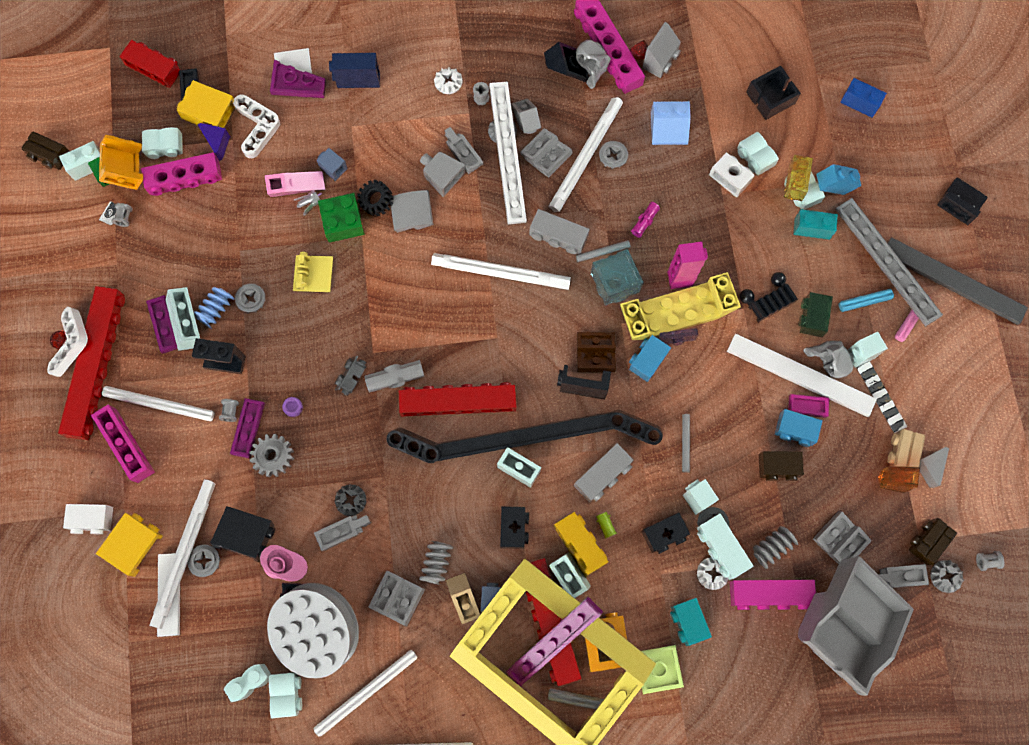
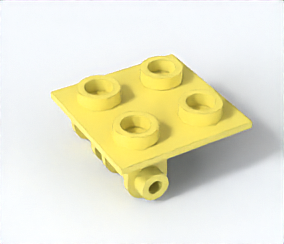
(312, 273)

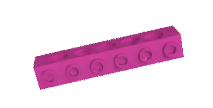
(616, 47)

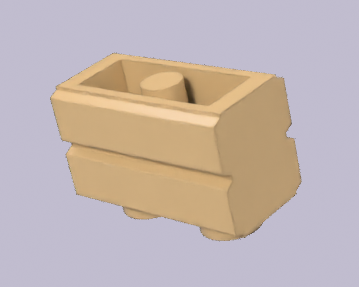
(906, 449)

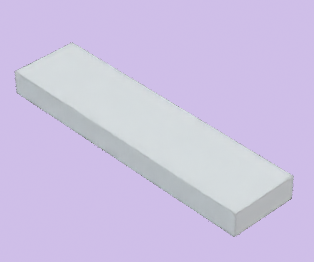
(172, 622)

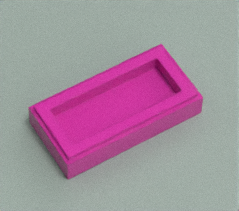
(809, 405)

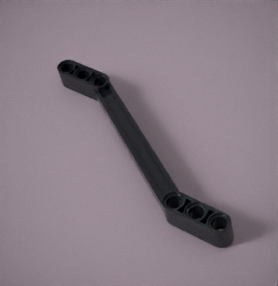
(521, 436)

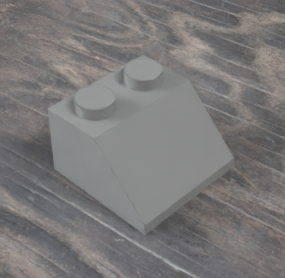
(662, 51)

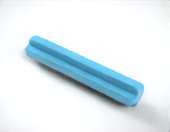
(866, 300)

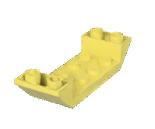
(681, 308)

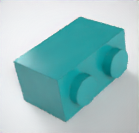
(815, 224)
(690, 622)

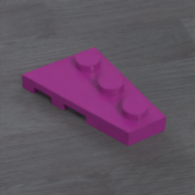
(292, 82)

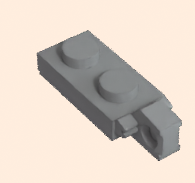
(463, 150)
(341, 531)
(905, 576)

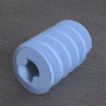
(212, 306)

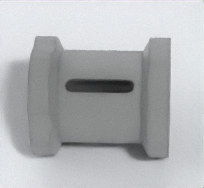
(481, 87)
(122, 214)
(228, 410)
(983, 560)

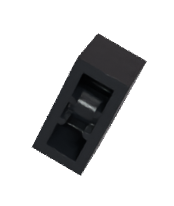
(512, 515)
(654, 533)

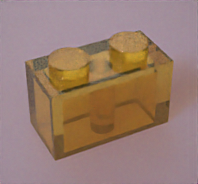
(798, 178)

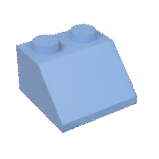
(670, 123)

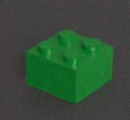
(341, 217)

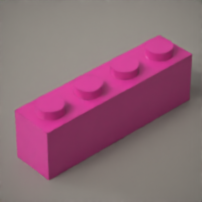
(686, 265)
(772, 593)

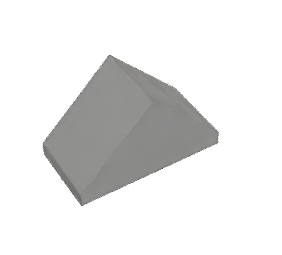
(933, 467)

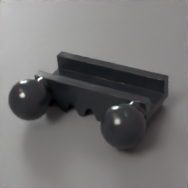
(771, 302)

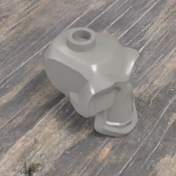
(593, 59)
(835, 358)

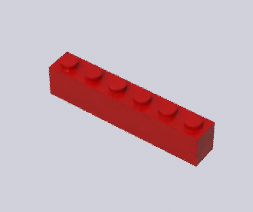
(457, 400)
(564, 663)

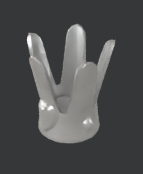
(311, 198)

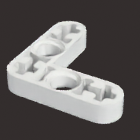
(262, 124)
(74, 344)

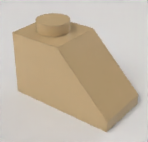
(463, 598)

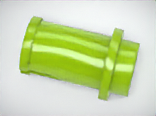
(606, 524)

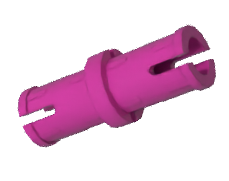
(645, 219)

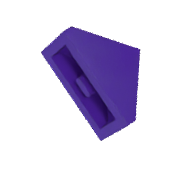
(216, 137)

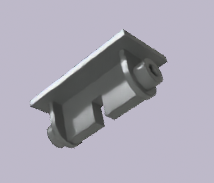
(346, 381)

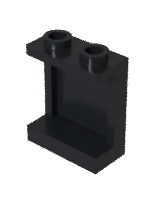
(219, 356)
(584, 387)
(242, 533)

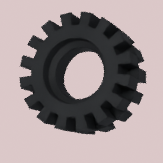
(368, 191)

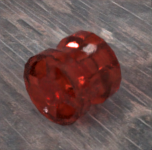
(57, 339)

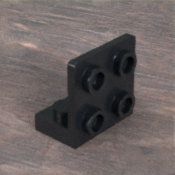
(962, 201)

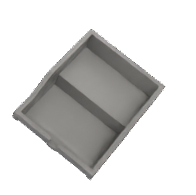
(856, 624)

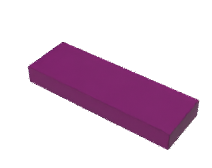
(162, 324)
(247, 428)

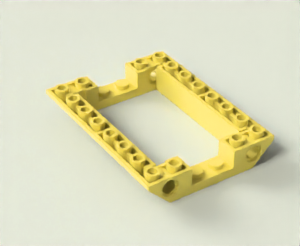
(635, 662)

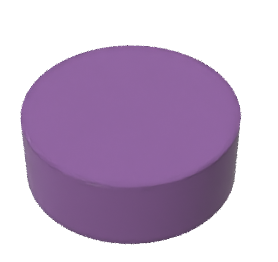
(292, 407)

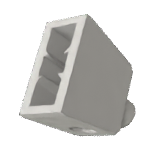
(442, 171)

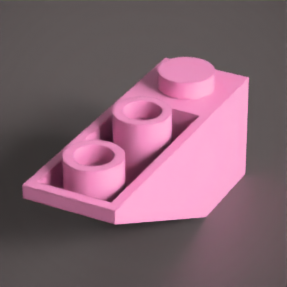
(294, 183)

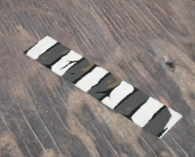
(883, 399)

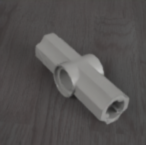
(394, 376)

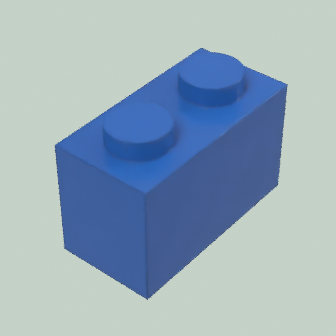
(863, 97)

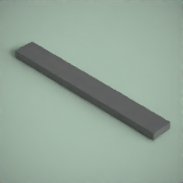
(958, 282)

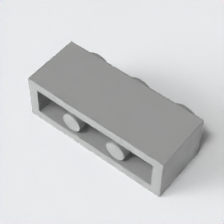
(558, 232)
(604, 473)

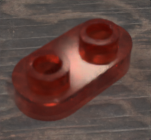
(639, 50)

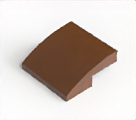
(596, 351)

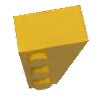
(581, 543)

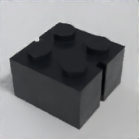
(769, 92)

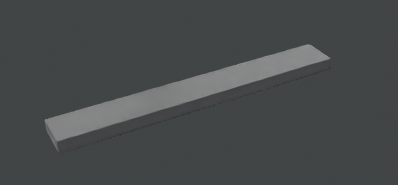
(889, 262)

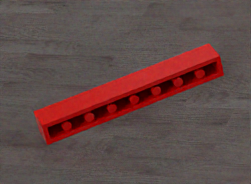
(92, 364)

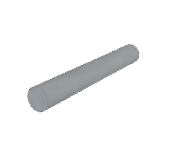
(602, 251)
(686, 443)

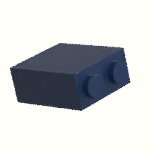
(355, 70)

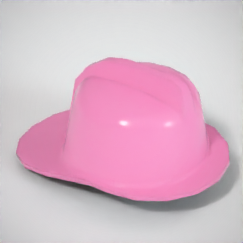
(283, 563)

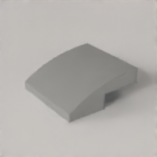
(546, 152)
(411, 210)
(841, 538)
(396, 598)

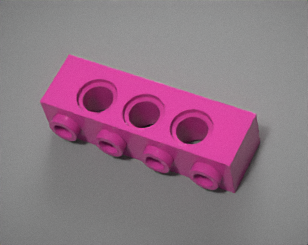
(173, 170)
(122, 444)

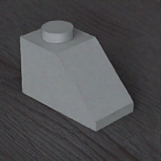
(526, 116)

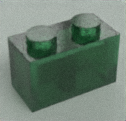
(815, 314)

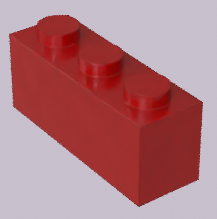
(150, 63)

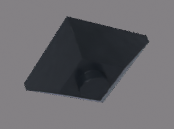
(563, 60)

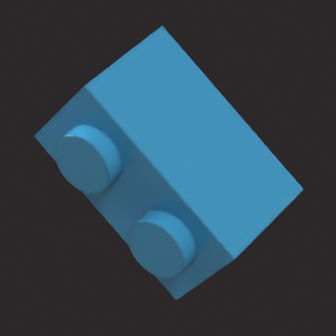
(838, 179)
(649, 358)
(798, 428)

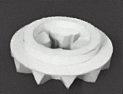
(449, 87)
(706, 579)

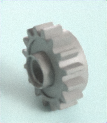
(262, 451)

